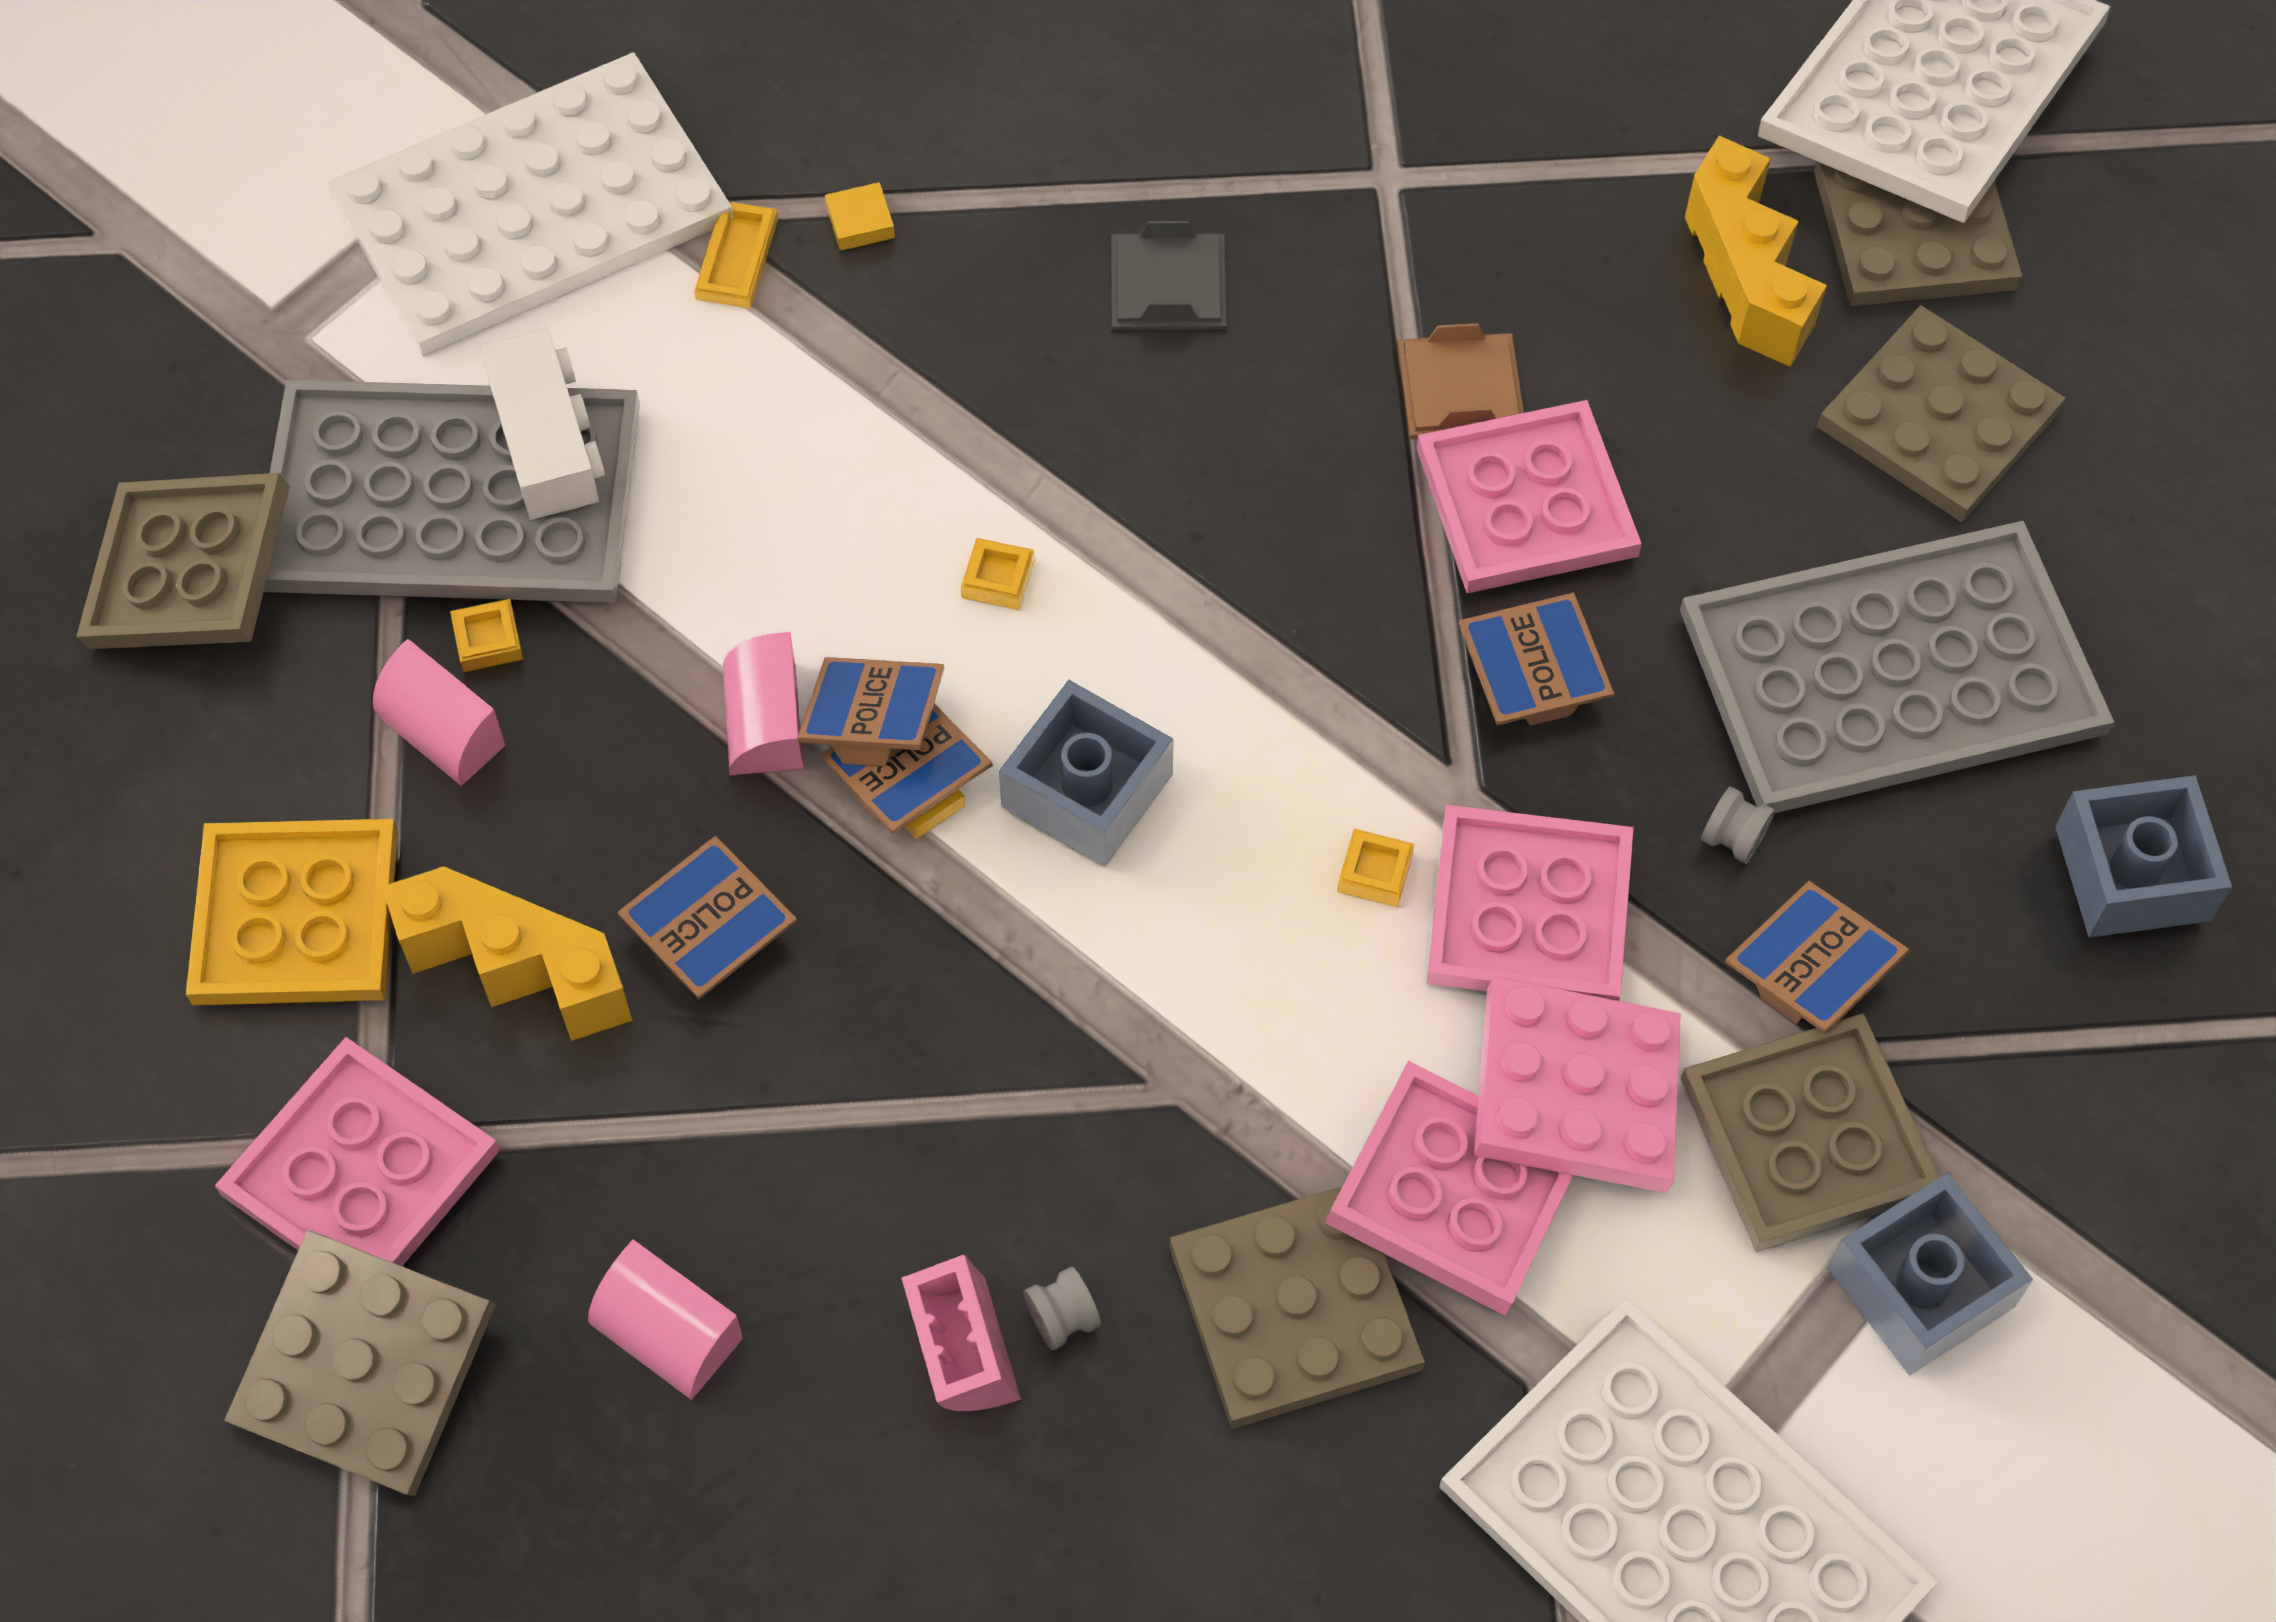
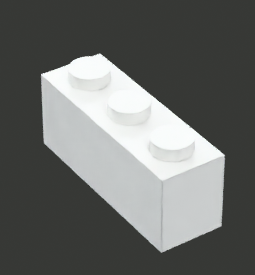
(543, 422)

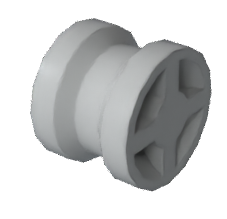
(1738, 825)
(1062, 1308)

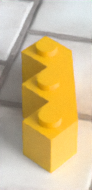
(1748, 253)
(513, 946)

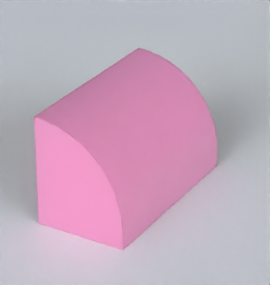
(762, 706)
(436, 713)
(663, 1320)
(960, 1336)

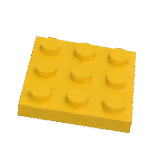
(292, 912)

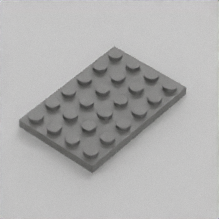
(422, 497)
(1894, 667)

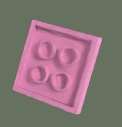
(1527, 496)
(1530, 902)
(1578, 1085)
(358, 1160)
(1440, 1206)

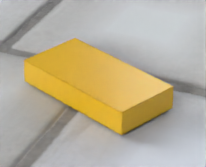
(736, 255)

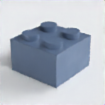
(1086, 772)
(2142, 856)
(1929, 1273)

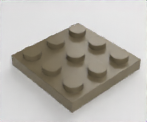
(1909, 252)
(1941, 413)
(184, 561)
(1809, 1131)
(1292, 1309)
(360, 1363)

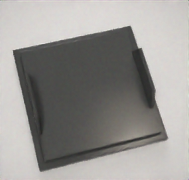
(1168, 279)

